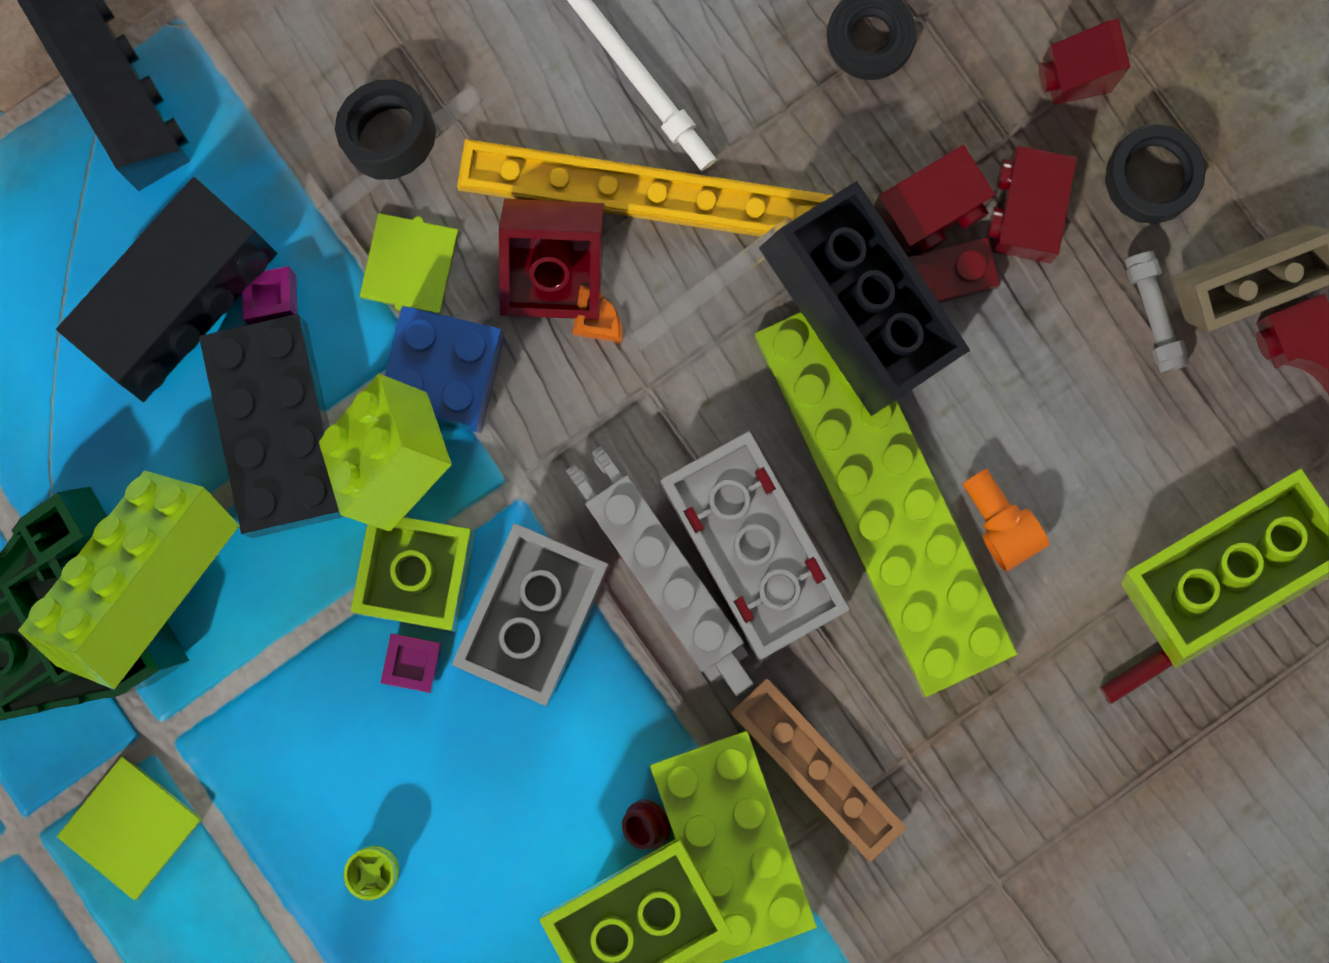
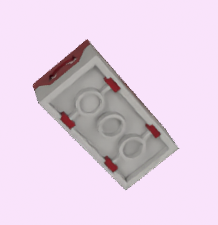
(753, 546)

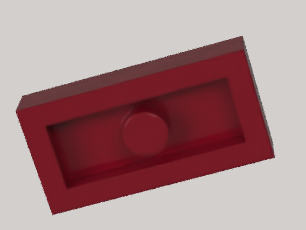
(958, 270)

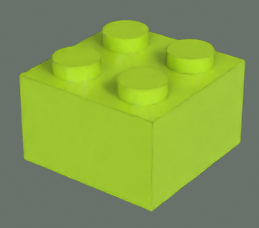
(384, 453)
(414, 573)

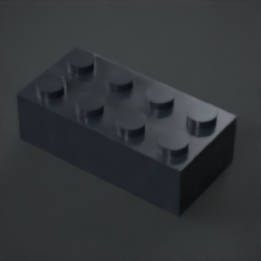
(863, 298)
(271, 424)

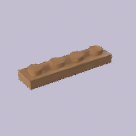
(818, 770)

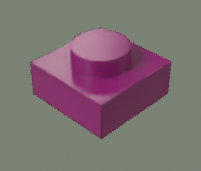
(271, 296)
(411, 663)

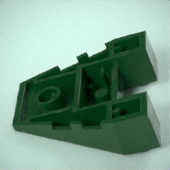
(28, 569)

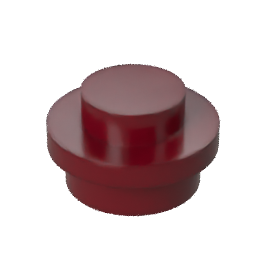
(646, 825)

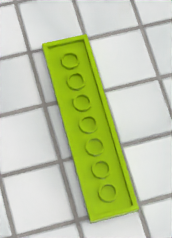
(889, 514)

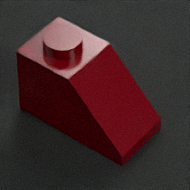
(1085, 63)

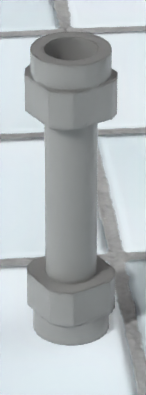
(1170, 353)

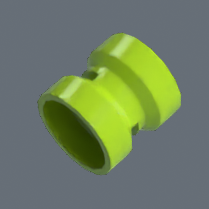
(365, 879)

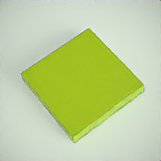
(129, 828)

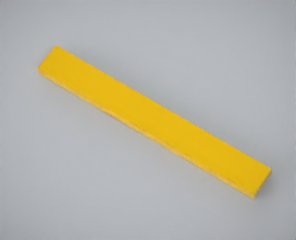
(630, 188)

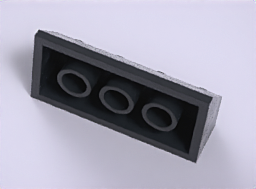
(108, 87)
(167, 290)

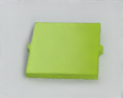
(409, 263)

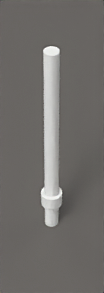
(676, 123)

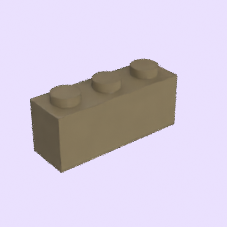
(1255, 278)

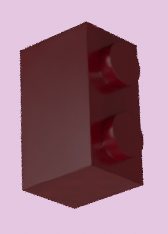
(935, 201)
(1032, 204)

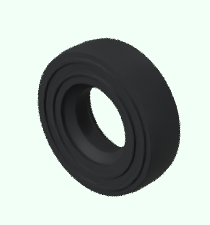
(865, 64)

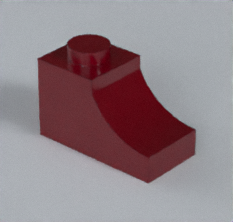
(1298, 338)

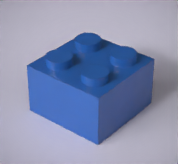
(450, 362)

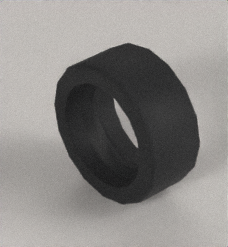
(363, 106)
(1172, 140)

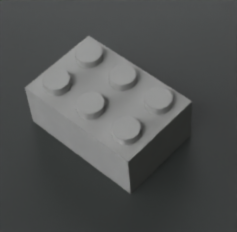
(530, 614)

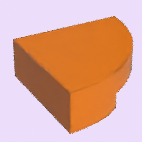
(606, 328)

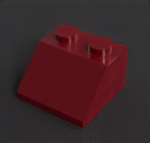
(547, 256)

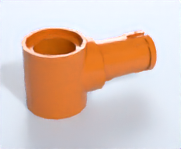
(1010, 532)

